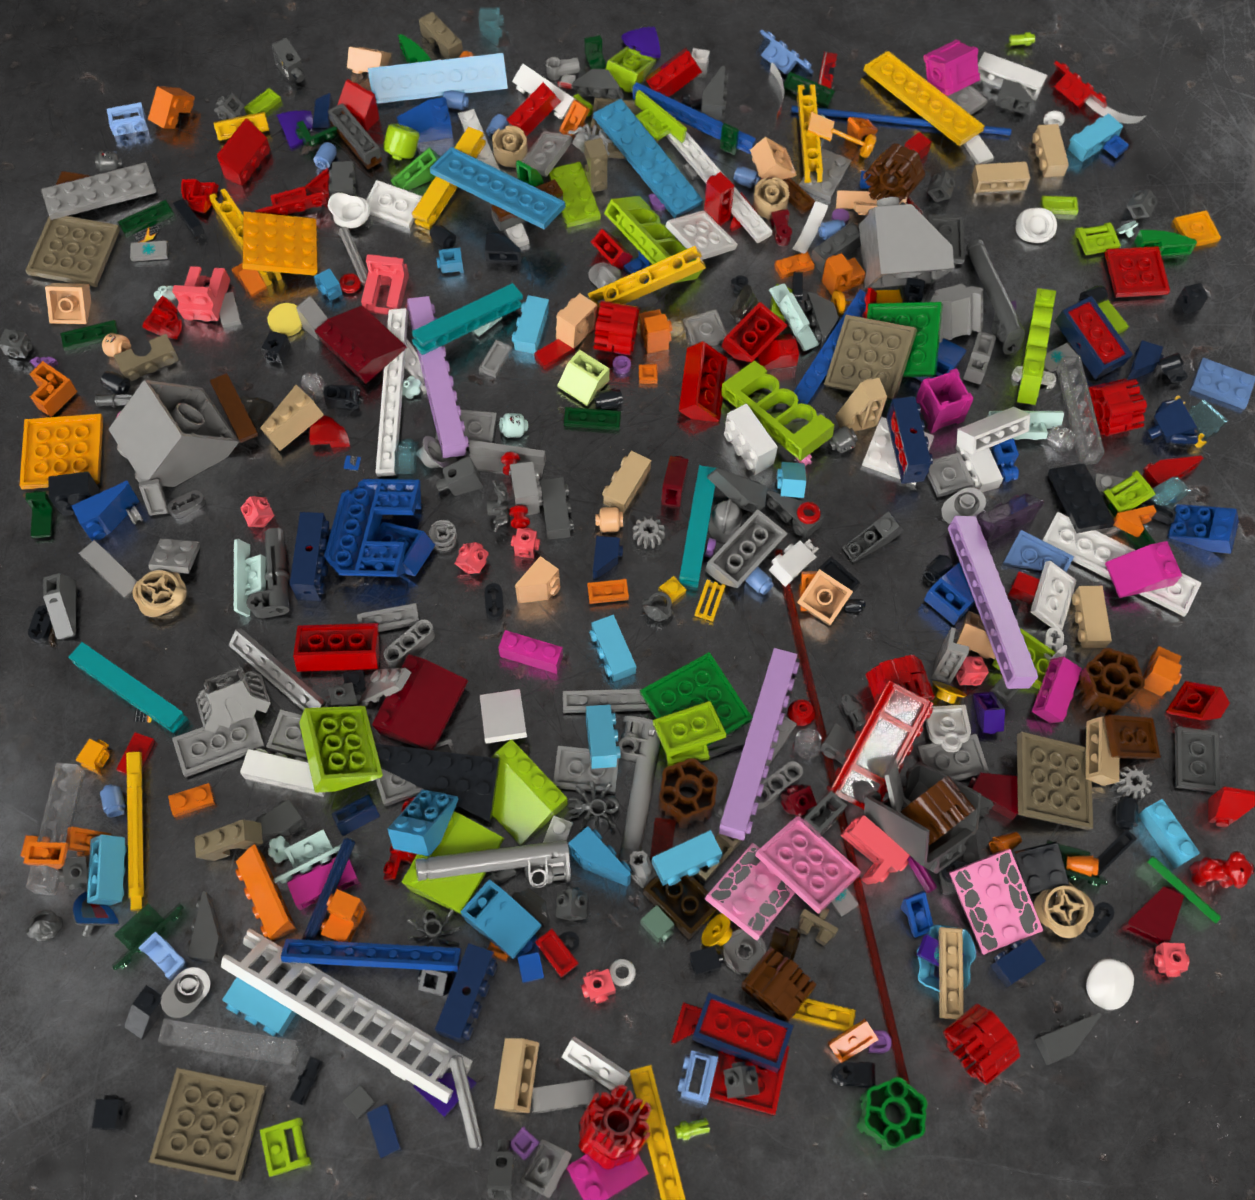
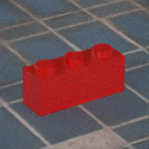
(534, 109)
(719, 198)

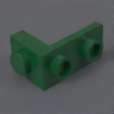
(594, 53)
(303, 133)
(729, 139)
(41, 514)

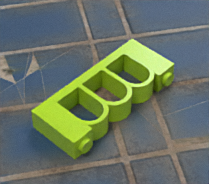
(644, 230)
(1036, 346)
(803, 441)

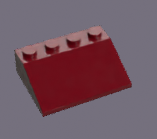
(360, 342)
(422, 706)

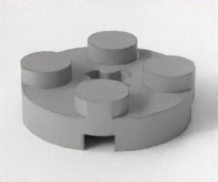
(731, 950)

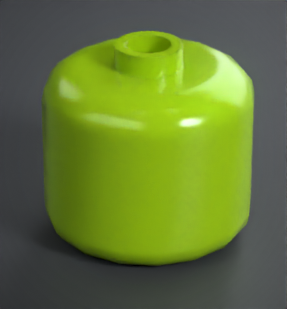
(401, 141)

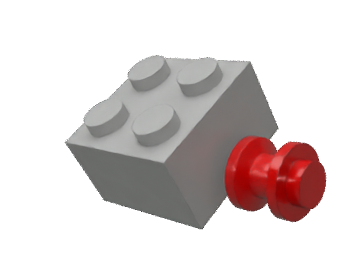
(525, 489)

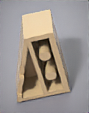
(863, 406)
(291, 418)

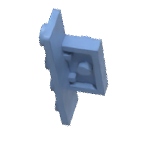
(782, 57)

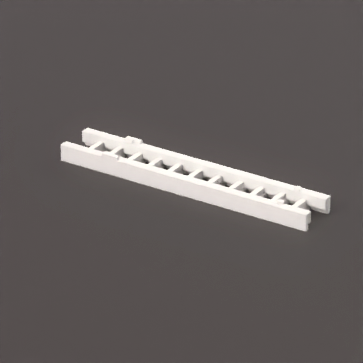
(353, 1001)

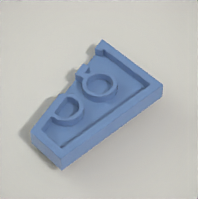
(1033, 553)

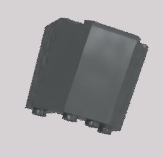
(913, 836)

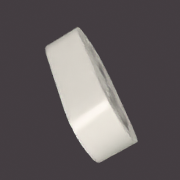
(1058, 644)

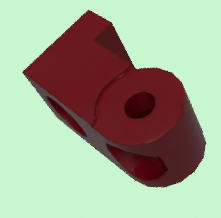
(780, 228)

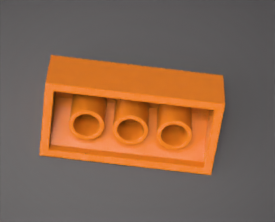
(265, 895)

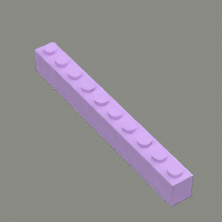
(439, 385)
(992, 603)
(758, 745)

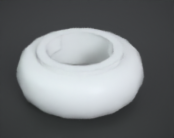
(1058, 116)
(626, 963)

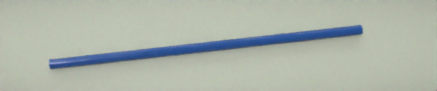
(895, 119)

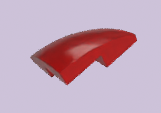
(198, 194)
(164, 319)
(328, 431)

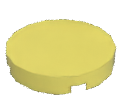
(284, 319)

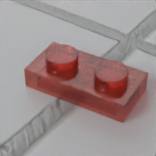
(662, 836)

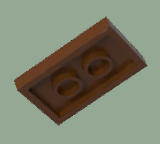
(1132, 737)

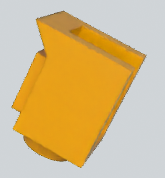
(94, 755)

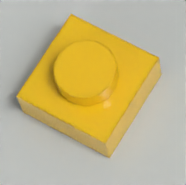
(673, 588)

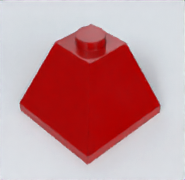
(780, 353)
(1199, 702)
(1229, 805)

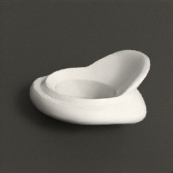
(349, 210)
(1036, 225)
(1110, 983)

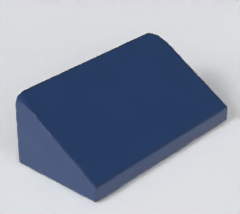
(321, 115)
(355, 815)
(384, 1131)

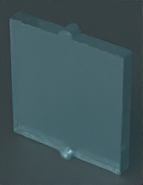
(1206, 418)

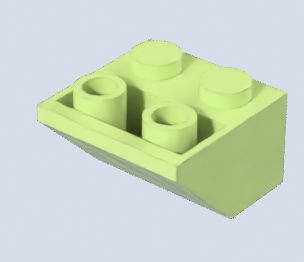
(584, 377)

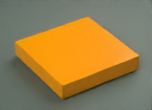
(1198, 227)

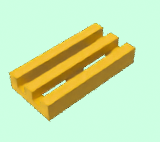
(714, 586)

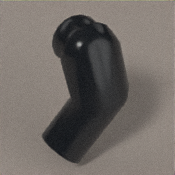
(694, 104)
(855, 605)

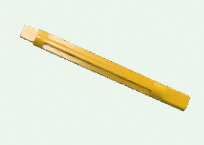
(135, 830)

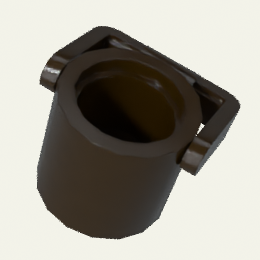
(785, 941)

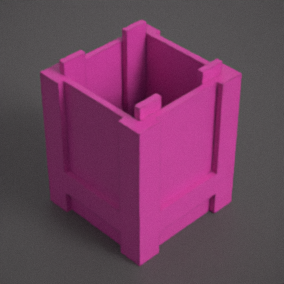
(952, 67)
(944, 400)

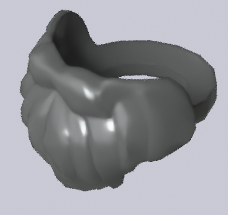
(654, 612)
(42, 929)

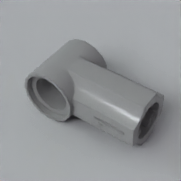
(557, 67)
(642, 868)

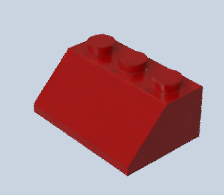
(674, 73)
(243, 153)
(753, 334)

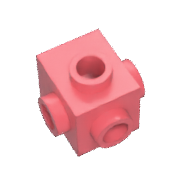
(257, 511)
(525, 543)
(471, 558)
(972, 671)
(1171, 959)
(601, 978)

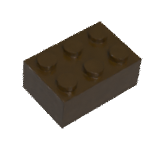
(682, 903)

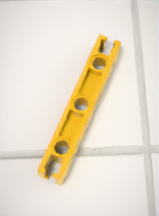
(809, 142)
(441, 191)
(233, 221)
(659, 275)

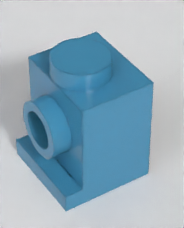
(450, 260)
(328, 284)

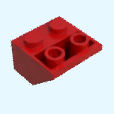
(360, 104)

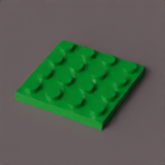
(927, 320)
(696, 684)

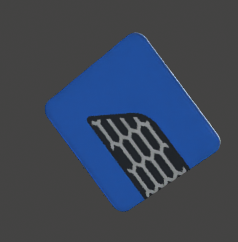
(352, 462)

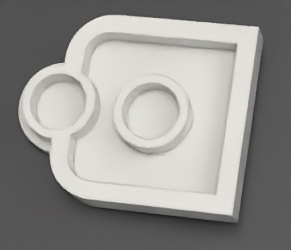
(949, 726)

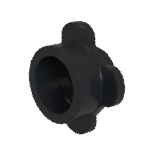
(737, 281)

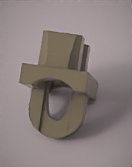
(809, 920)

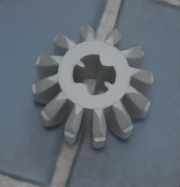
(655, 530)
(1141, 784)

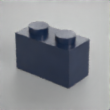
(1018, 962)

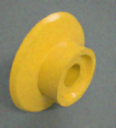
(947, 693)
(717, 931)

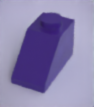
(989, 712)

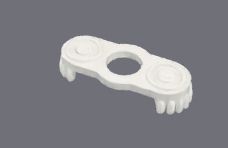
(1048, 378)

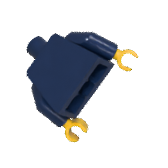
(1175, 424)

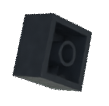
(70, 489)

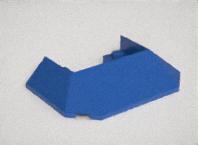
(353, 536)

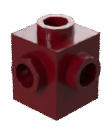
(798, 799)

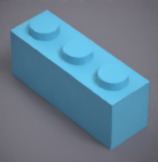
(1094, 137)
(530, 324)
(612, 648)
(602, 736)
(1168, 833)
(687, 858)
(106, 870)
(258, 1007)

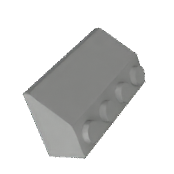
(745, 550)

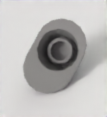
(604, 274)
(431, 454)
(965, 502)
(725, 521)
(185, 992)

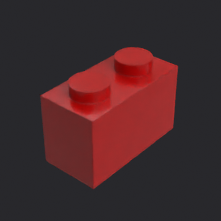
(611, 249)

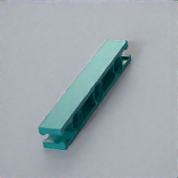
(467, 319)
(697, 528)
(128, 688)

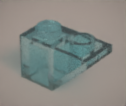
(490, 23)
(406, 457)
(1170, 492)

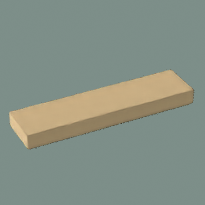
(951, 973)

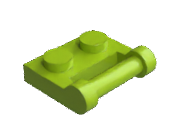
(1099, 242)
(1131, 496)
(277, 1148)

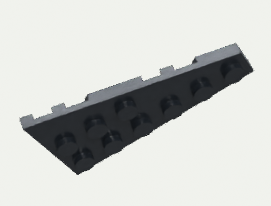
(448, 773)

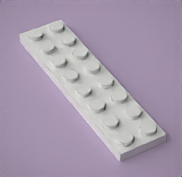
(1094, 549)

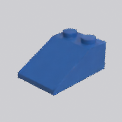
(429, 119)
(105, 510)
(416, 541)

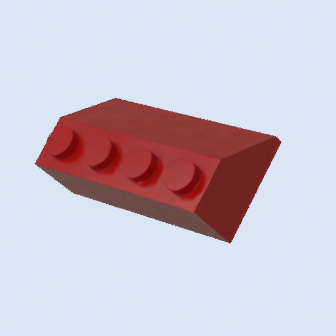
(702, 383)
(337, 647)

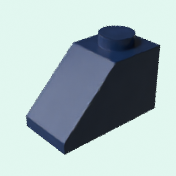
(1145, 359)
(606, 555)

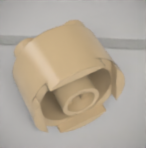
(509, 146)
(770, 196)

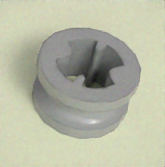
(134, 514)

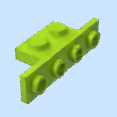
(657, 120)

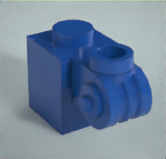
(1005, 457)

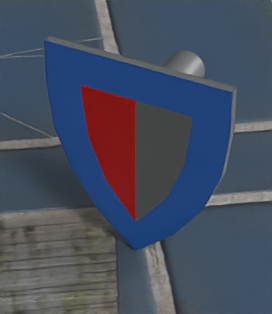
(92, 914)

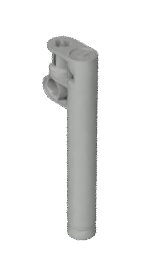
(645, 754)
(547, 858)

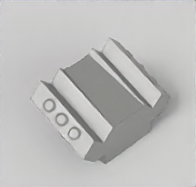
(960, 311)
(231, 698)

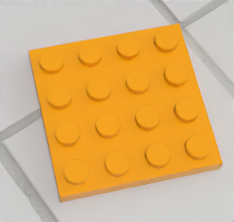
(279, 243)
(60, 447)

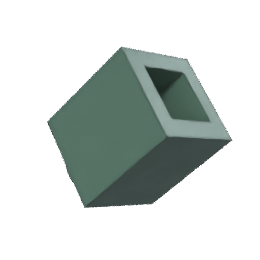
(658, 924)

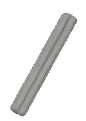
(353, 254)
(466, 1101)

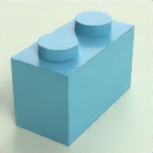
(791, 479)

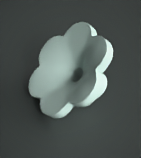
(1127, 228)
(166, 292)
(411, 387)
(277, 848)

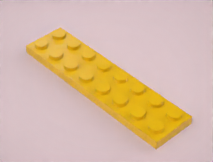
(924, 98)

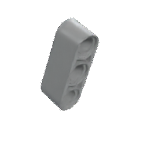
(411, 635)
(785, 780)
(562, 1096)

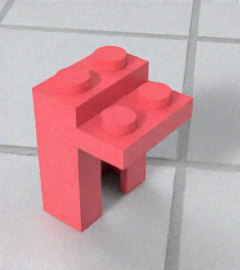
(388, 272)
(199, 301)
(877, 847)

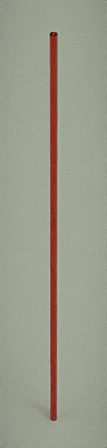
(877, 966)

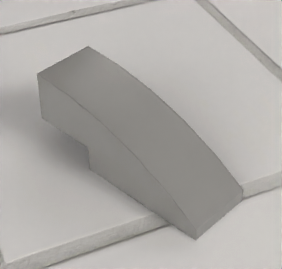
(979, 357)
(108, 568)

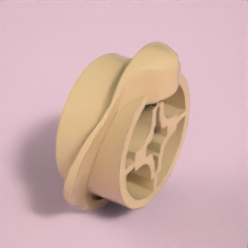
(147, 585)
(1065, 930)

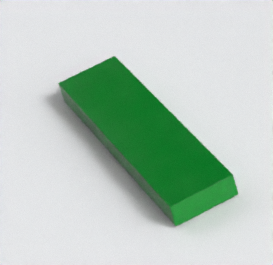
(1184, 889)

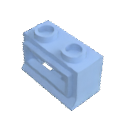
(128, 123)
(164, 955)
(703, 1096)

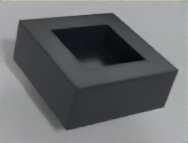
(357, 678)

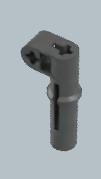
(276, 577)

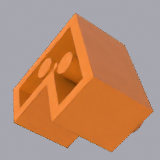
(168, 104)
(842, 273)
(655, 330)
(53, 389)
(1162, 671)
(344, 918)

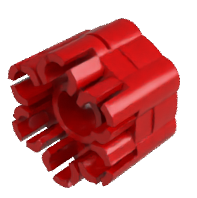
(616, 328)
(1115, 406)
(905, 672)
(985, 1041)
(617, 1112)

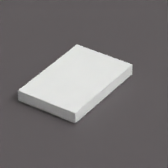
(392, 203)
(1053, 595)
(502, 716)

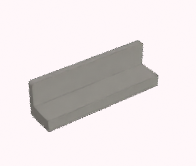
(488, 456)
(949, 659)

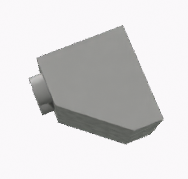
(901, 245)
(171, 432)

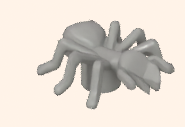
(582, 136)

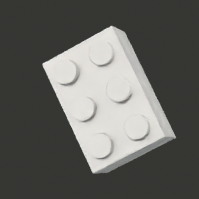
(750, 439)

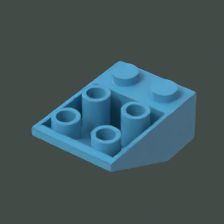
(422, 823)
(598, 858)
(500, 919)

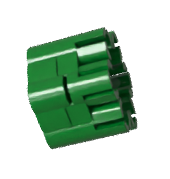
(874, 1119)

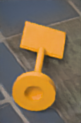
(824, 128)
(883, 296)

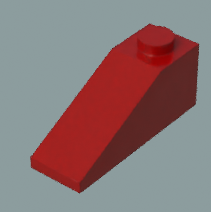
(1168, 468)

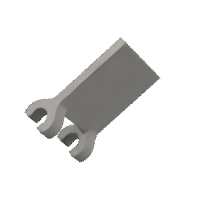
(895, 787)

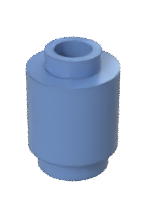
(456, 99)
(497, 122)
(325, 155)
(746, 177)
(829, 228)
(760, 581)
(112, 800)

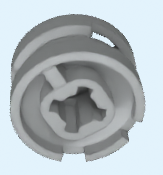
(443, 534)

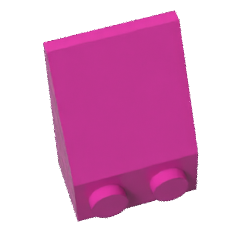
(1144, 570)
(600, 1183)

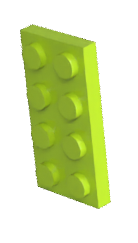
(576, 194)

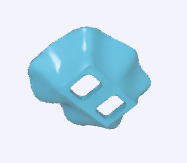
(926, 969)

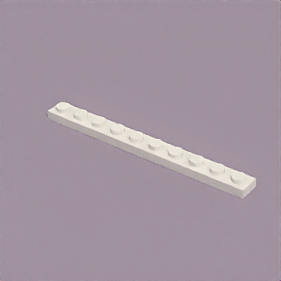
(469, 118)
(706, 168)
(392, 398)

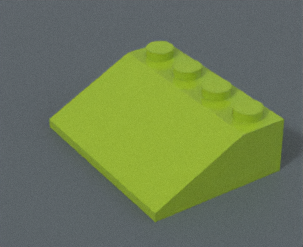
(339, 747)
(524, 794)
(460, 837)

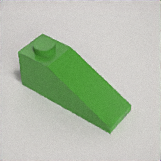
(417, 172)

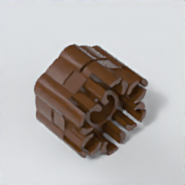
(895, 173)
(1100, 692)
(939, 808)
(685, 809)
(775, 988)

